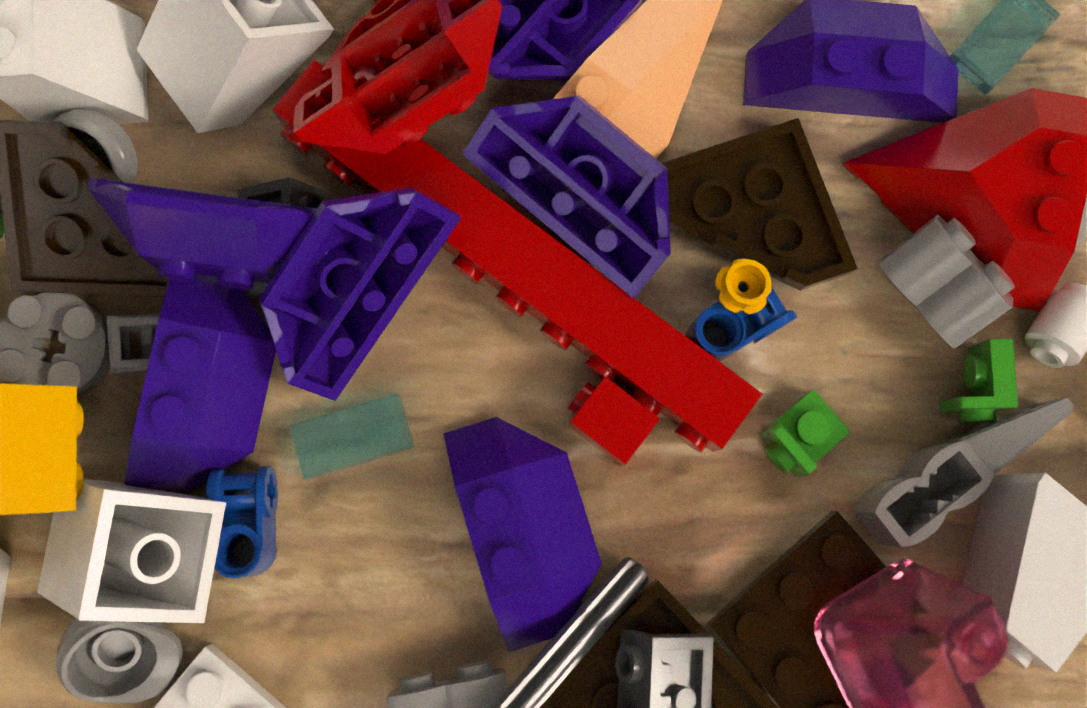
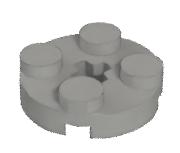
(35, 320)

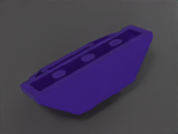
(553, 36)
(853, 62)
(581, 183)
(203, 232)
(349, 282)
(200, 387)
(523, 527)

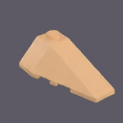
(647, 69)

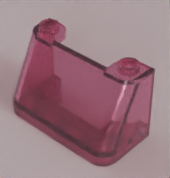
(910, 640)

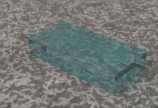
(1002, 40)
(352, 436)

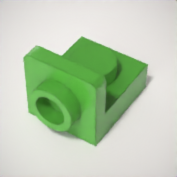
(992, 380)
(803, 435)

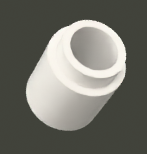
(1060, 328)

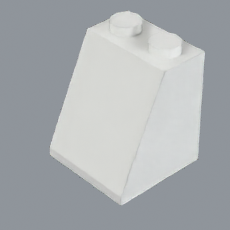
(228, 54)
(72, 58)
(132, 554)
(1033, 566)

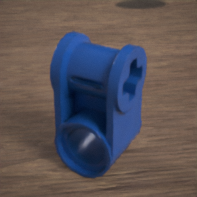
(740, 327)
(245, 515)

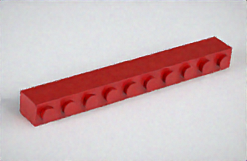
(552, 285)

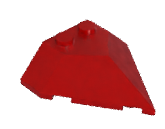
(400, 73)
(1002, 172)

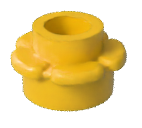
(754, 276)

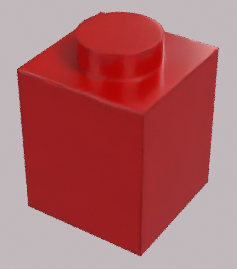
(611, 420)

